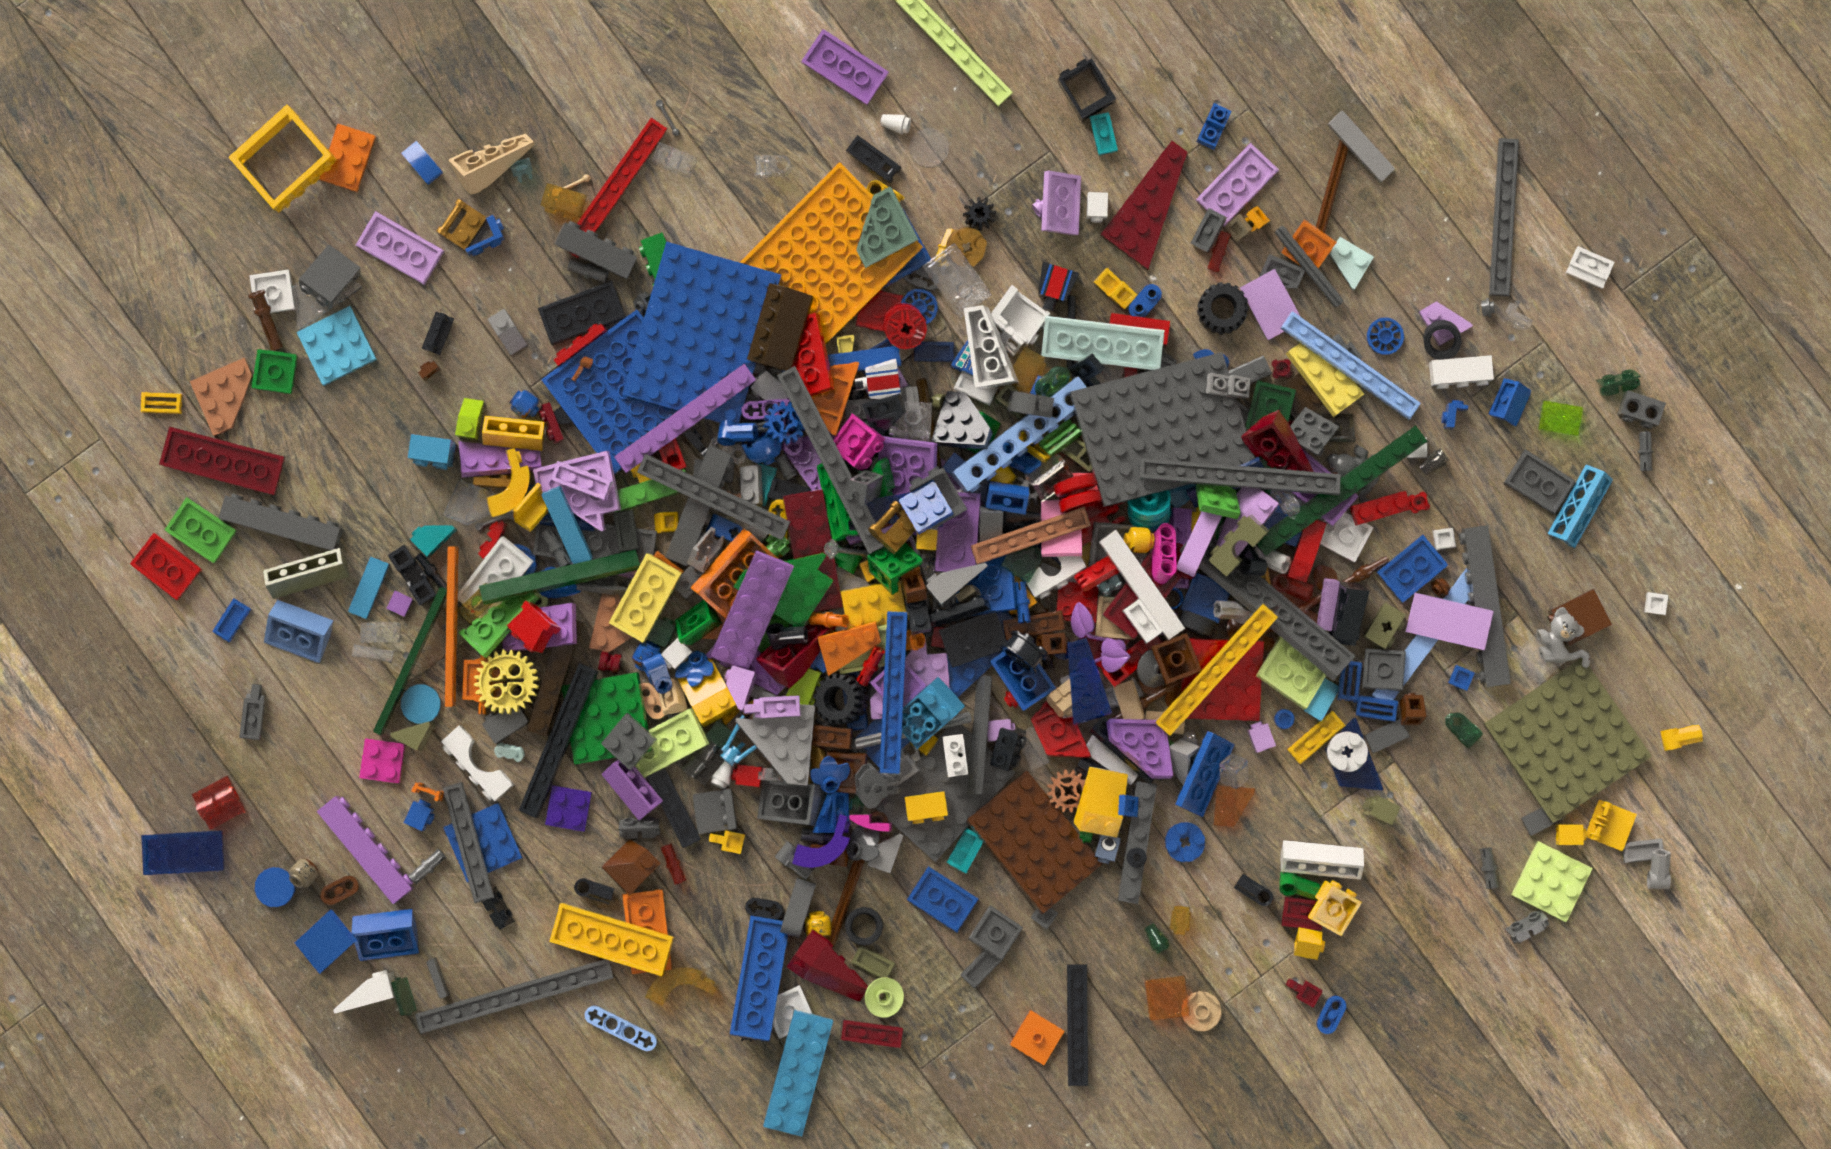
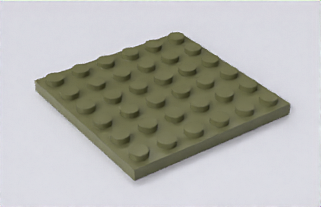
(1567, 740)

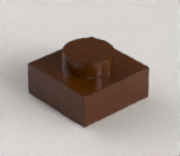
(428, 370)

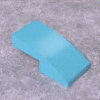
(1322, 700)

